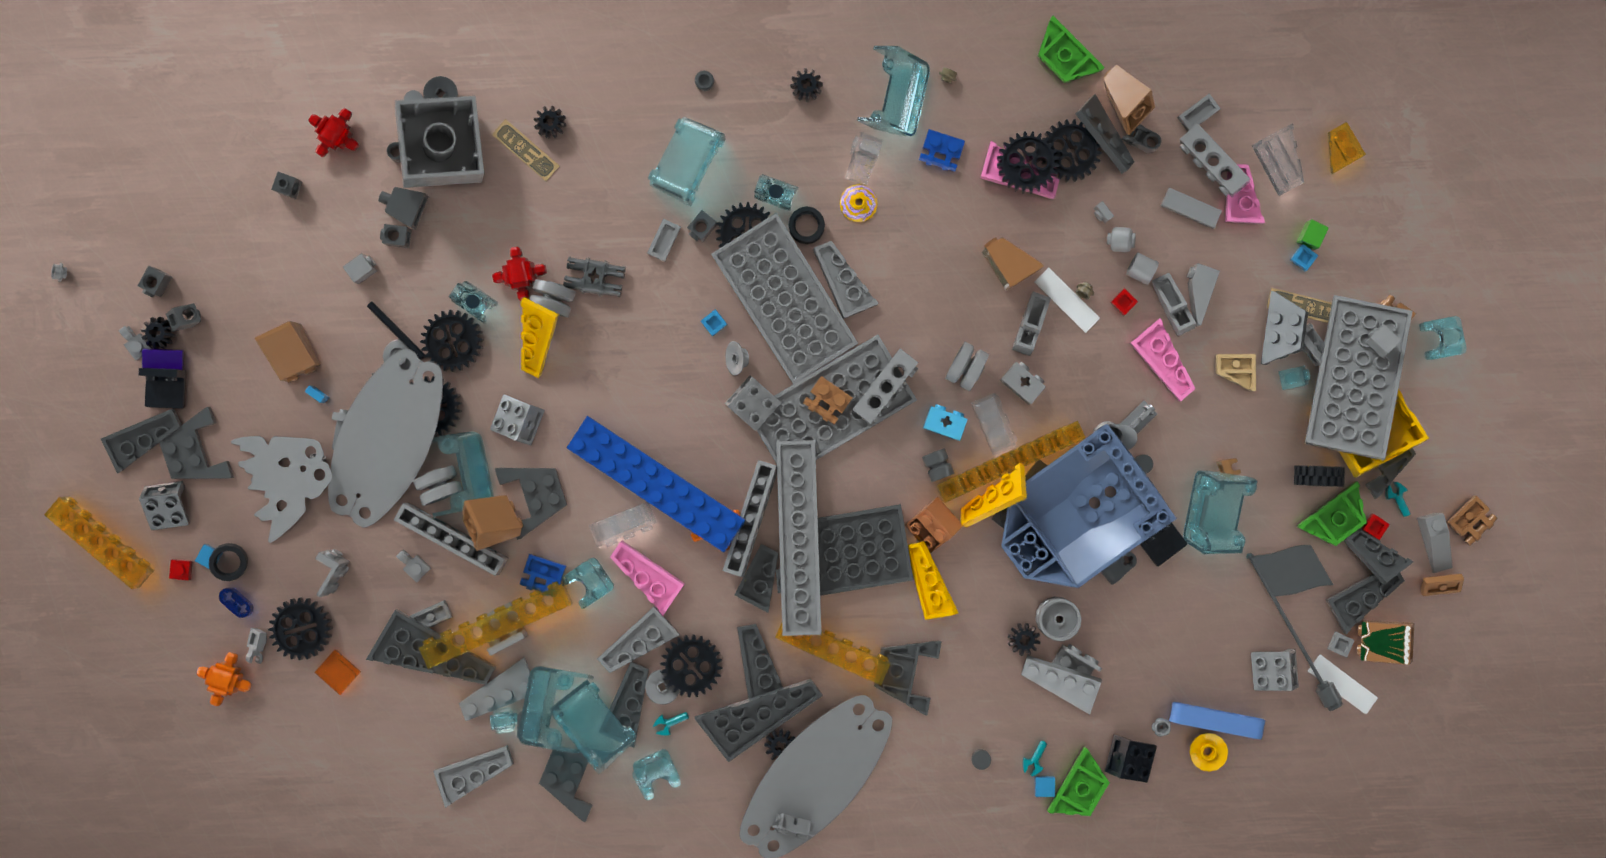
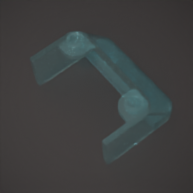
(903, 94)
(472, 468)
(536, 711)

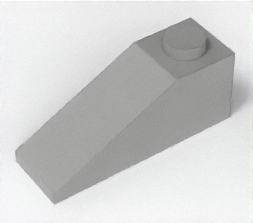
(1200, 287)
(1436, 541)

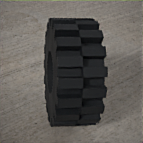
(1319, 476)

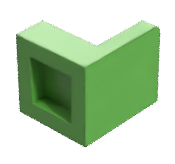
(1312, 234)

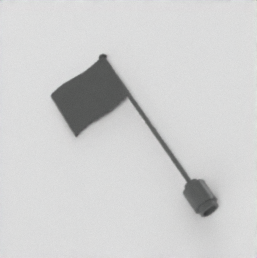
(1291, 573)

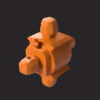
(224, 679)

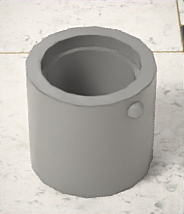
(1142, 268)

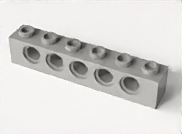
(753, 513)
(450, 538)

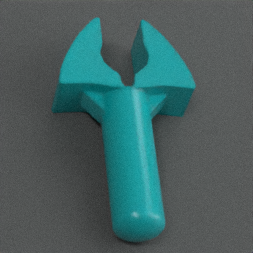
(1398, 497)
(669, 722)
(1035, 759)

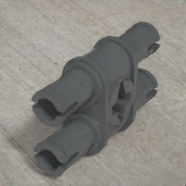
(589, 267)

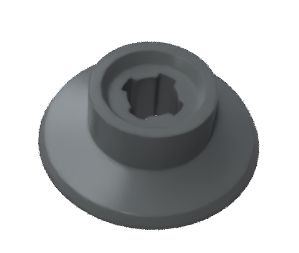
(439, 84)

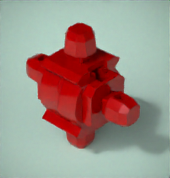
(333, 132)
(519, 273)

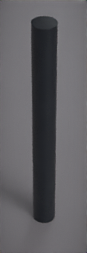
(395, 329)

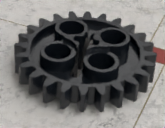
(1086, 144)
(1042, 152)
(728, 231)
(469, 335)
(451, 409)
(295, 611)
(677, 677)

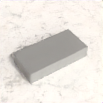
(1199, 112)
(664, 240)

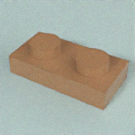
(1442, 584)

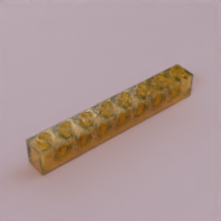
(1006, 462)
(433, 656)

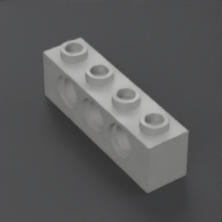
(1198, 135)
(900, 359)

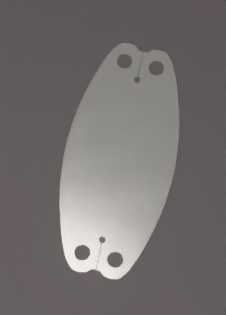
(385, 438)
(817, 774)

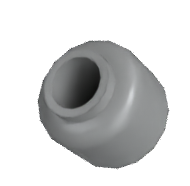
(1121, 239)

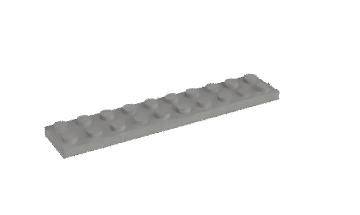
(798, 538)

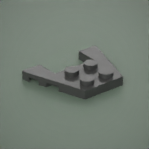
(186, 454)
(1389, 471)
(541, 492)
(902, 670)
(563, 778)

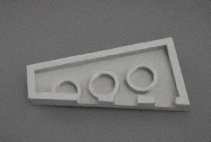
(641, 638)
(499, 692)

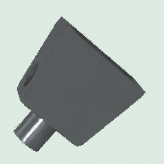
(404, 205)

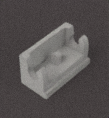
(1313, 345)

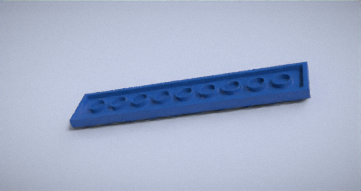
(656, 484)

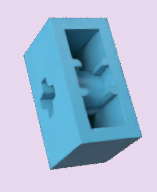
(953, 430)

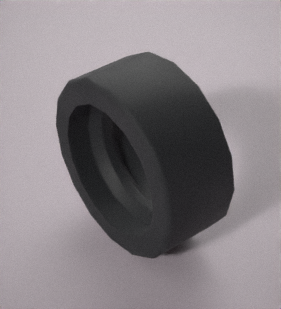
(802, 211)
(228, 576)

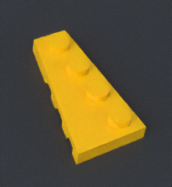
(536, 336)
(996, 498)
(930, 586)

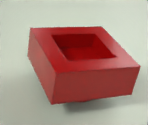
(1124, 302)
(1375, 526)
(180, 569)

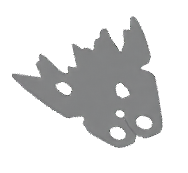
(283, 482)

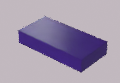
(163, 358)

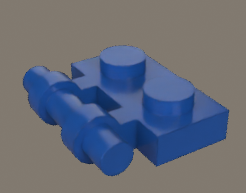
(944, 145)
(543, 569)

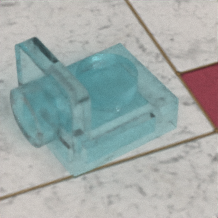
(1294, 377)

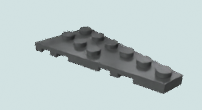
(748, 721)

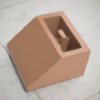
(934, 524)

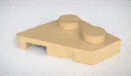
(1237, 369)

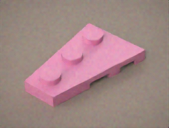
(1244, 205)

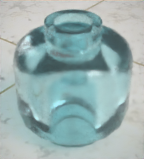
(503, 720)

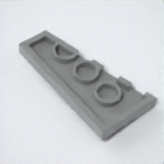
(843, 282)
(1066, 683)
(466, 775)

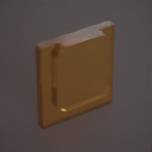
(337, 672)

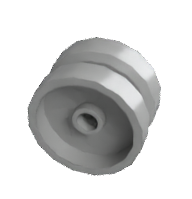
(552, 295)
(969, 367)
(437, 483)
(1069, 615)

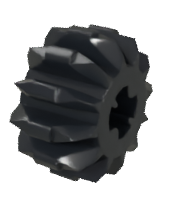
(804, 78)
(542, 122)
(151, 330)
(1018, 636)
(774, 741)

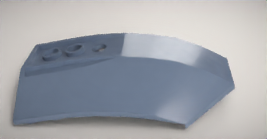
(1056, 531)

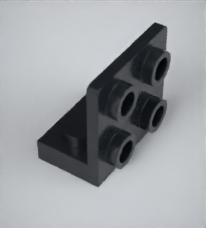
(164, 387)
(1164, 544)
(1130, 759)

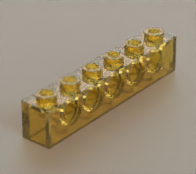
(59, 515)
(840, 659)

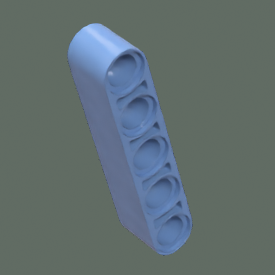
(1217, 720)

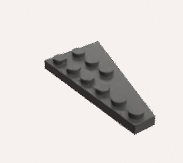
(401, 643)

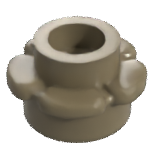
(948, 75)
(1084, 290)

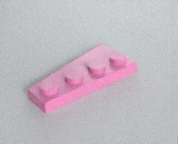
(990, 173)
(1159, 353)
(647, 576)

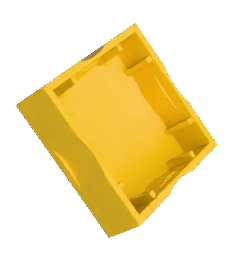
(1404, 435)

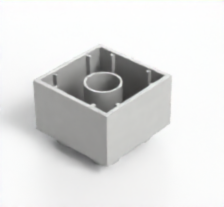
(439, 141)

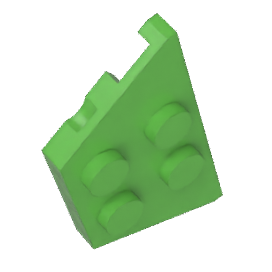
(1065, 54)
(1337, 517)
(1080, 788)

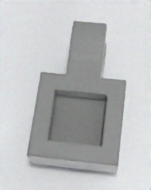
(135, 342)
(415, 567)
(256, 643)

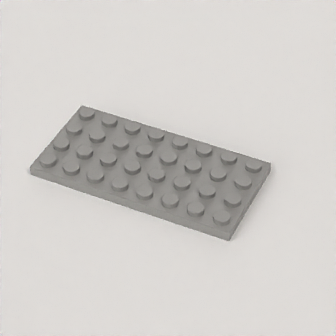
(784, 298)
(852, 374)
(1354, 383)

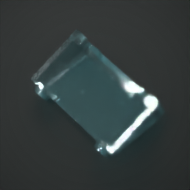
(686, 160)
(1216, 512)
(592, 726)

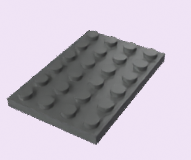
(863, 550)

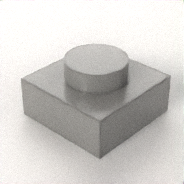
(1102, 212)

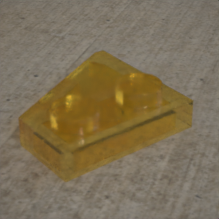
(1343, 147)

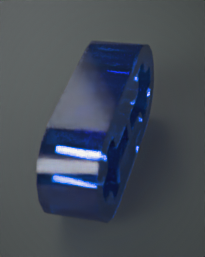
(232, 605)

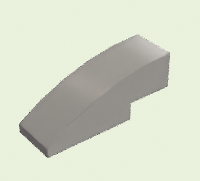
(1173, 304)
(1031, 323)

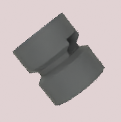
(938, 465)

